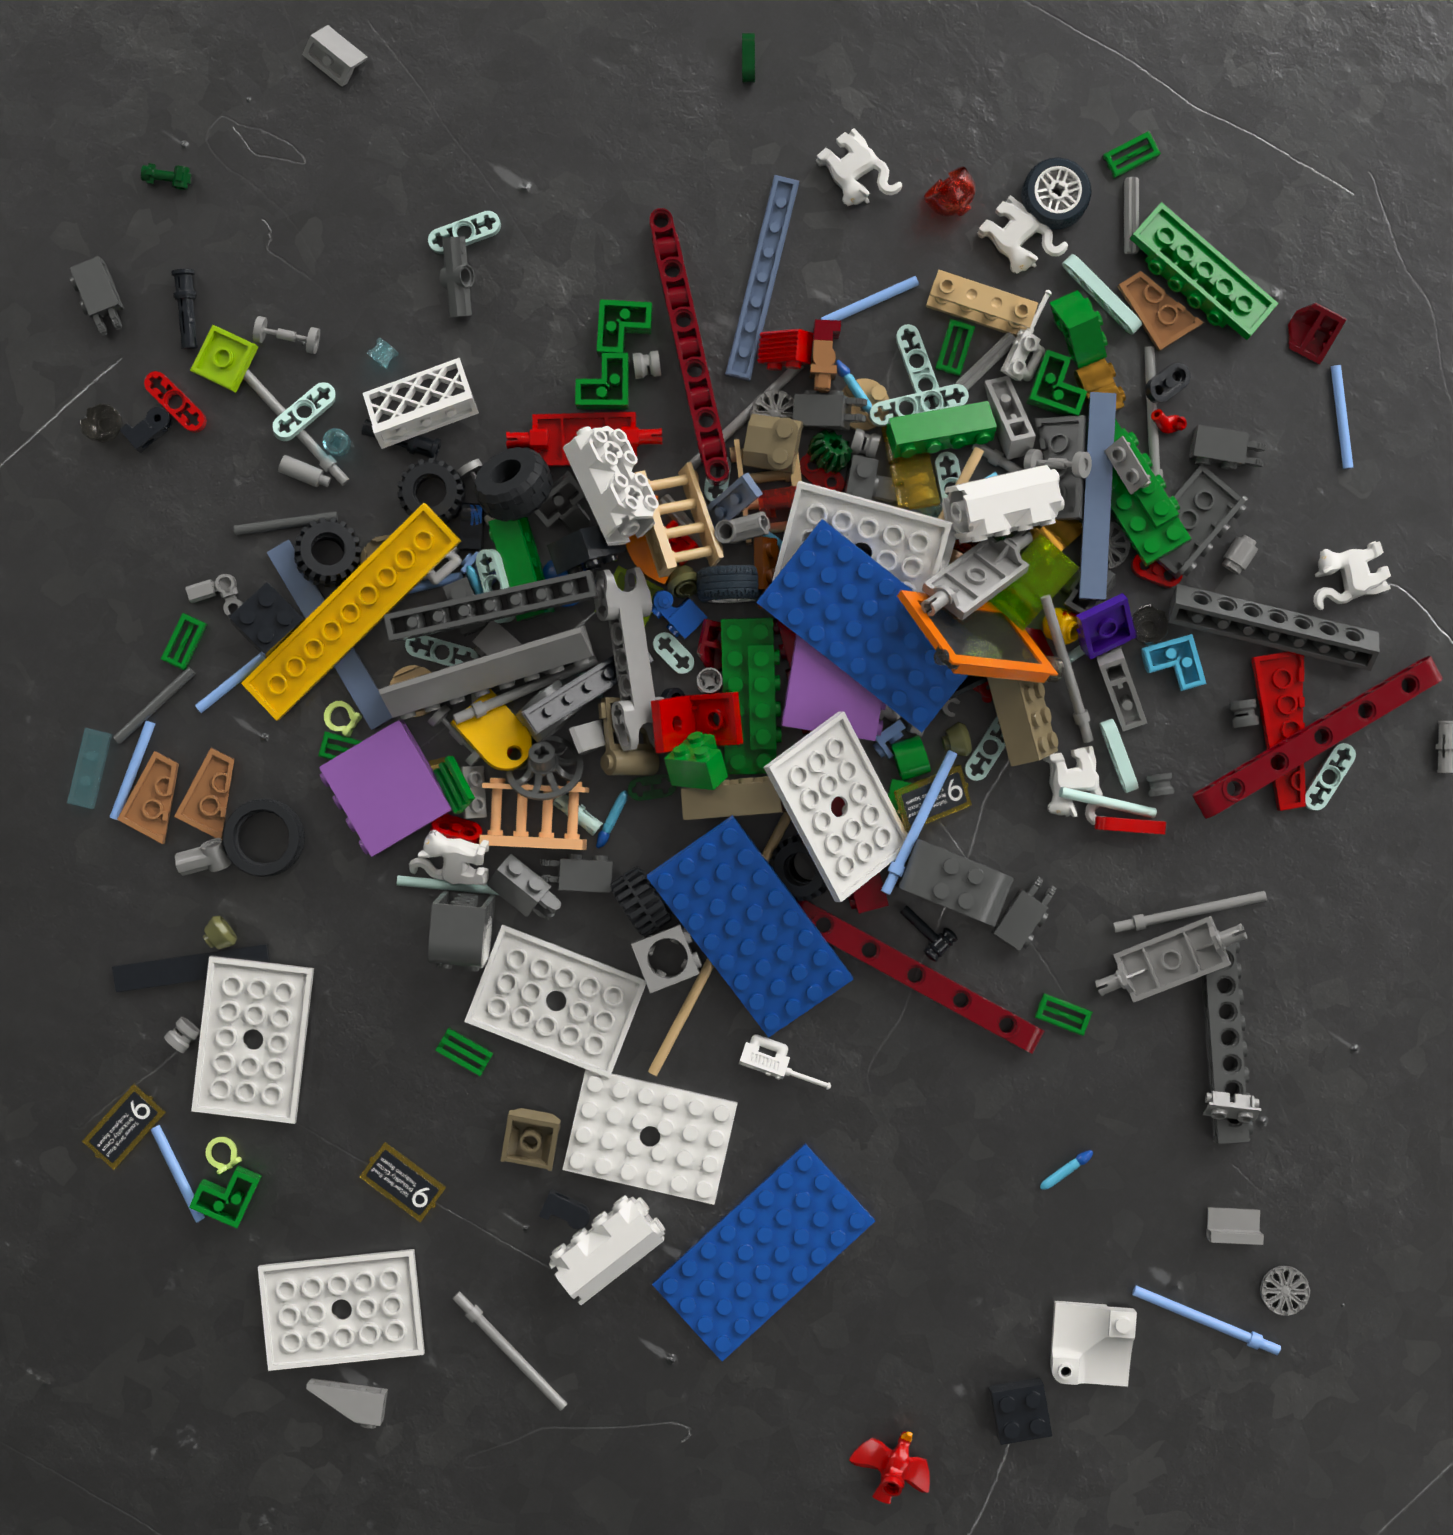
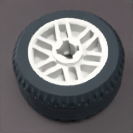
(1067, 180)
(728, 584)

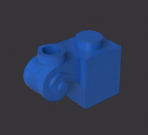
(681, 619)

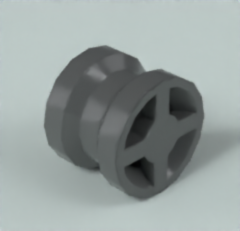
(1160, 784)

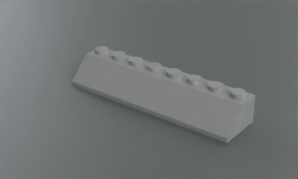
(486, 672)

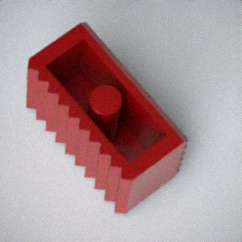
(785, 348)

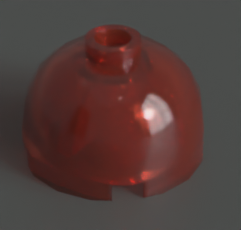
(952, 194)

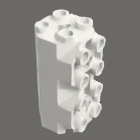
(616, 495)
(1003, 503)
(607, 1248)

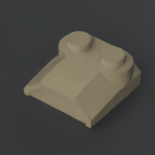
(772, 443)
(531, 1138)

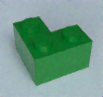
(619, 318)
(1080, 328)
(611, 390)
(1049, 390)
(696, 763)
(230, 1203)

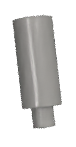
(303, 472)

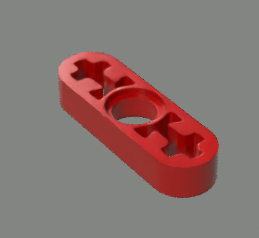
(167, 383)
(1130, 825)

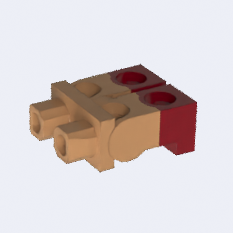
(823, 355)

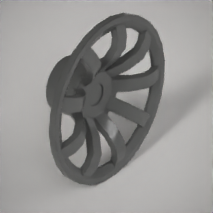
(543, 762)

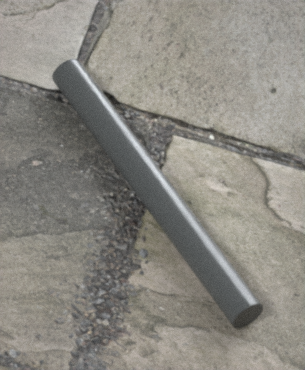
(282, 523)
(154, 705)

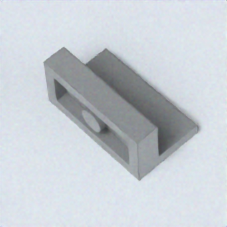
(333, 54)
(1234, 1226)

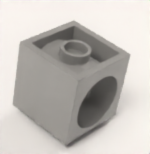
(658, 979)

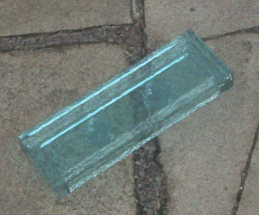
(89, 768)

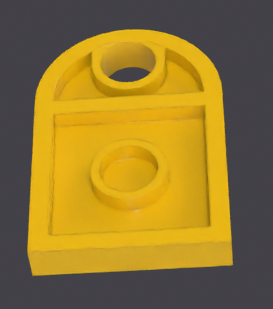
(496, 734)

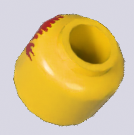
(1068, 625)

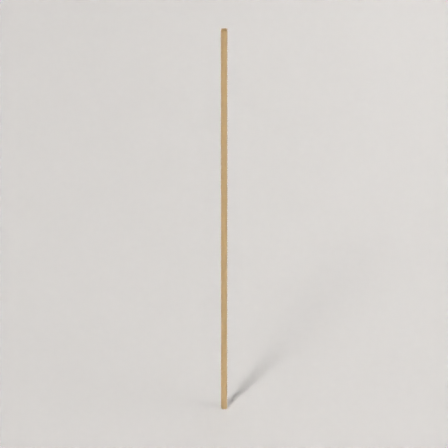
(767, 853)

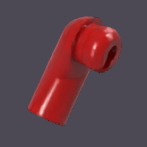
(1168, 424)

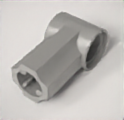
(743, 528)
(209, 856)

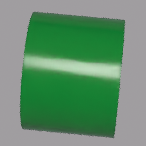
(910, 758)

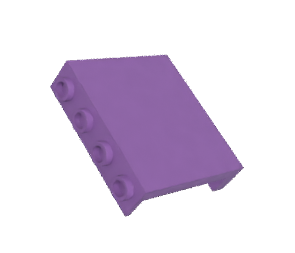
(822, 689)
(385, 788)

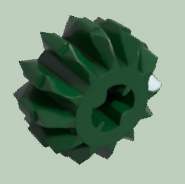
(829, 451)

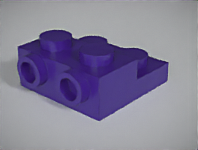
(1105, 626)

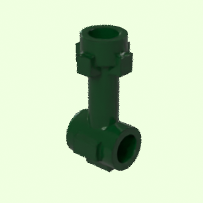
(180, 177)

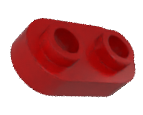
(819, 477)
(1153, 574)
(457, 828)

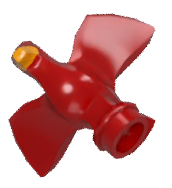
(894, 1466)

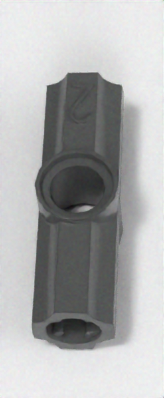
(457, 276)

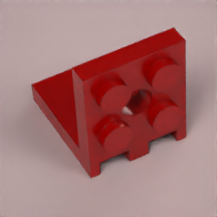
(696, 714)

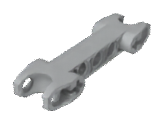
(630, 650)

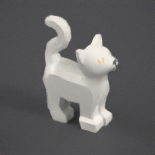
(853, 166)
(1017, 231)
(1355, 574)
(1079, 778)
(457, 858)

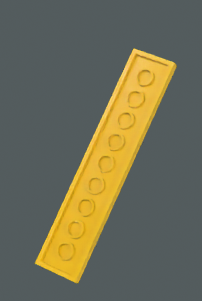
(351, 611)

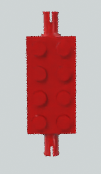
(554, 431)

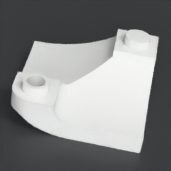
(1092, 1343)

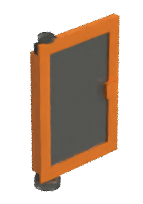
(982, 643)

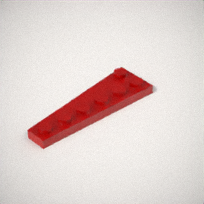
(1281, 705)

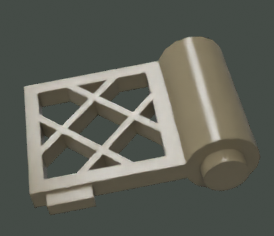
(619, 762)

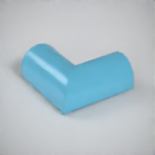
(1176, 653)

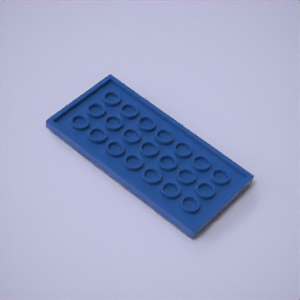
(853, 617)
(750, 926)
(763, 1252)

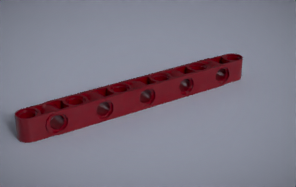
(689, 346)
(1302, 744)
(931, 982)

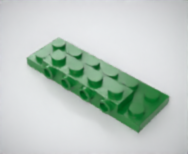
(1202, 273)
(1148, 514)
(750, 671)

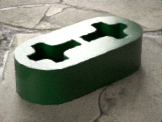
(748, 57)
(650, 794)

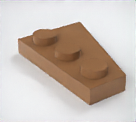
(1159, 313)
(208, 795)
(152, 798)

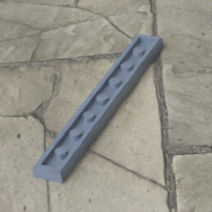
(762, 278)
(1097, 498)
(350, 666)

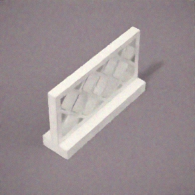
(424, 417)

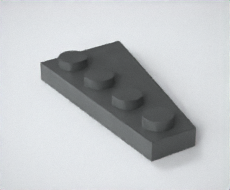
(1062, 439)

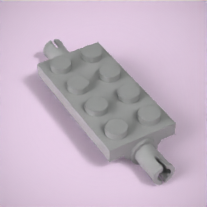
(976, 576)
(1171, 959)

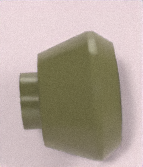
(682, 582)
(957, 740)
(219, 933)

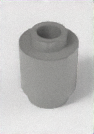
(1240, 554)

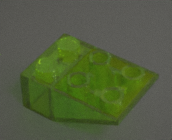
(1046, 575)

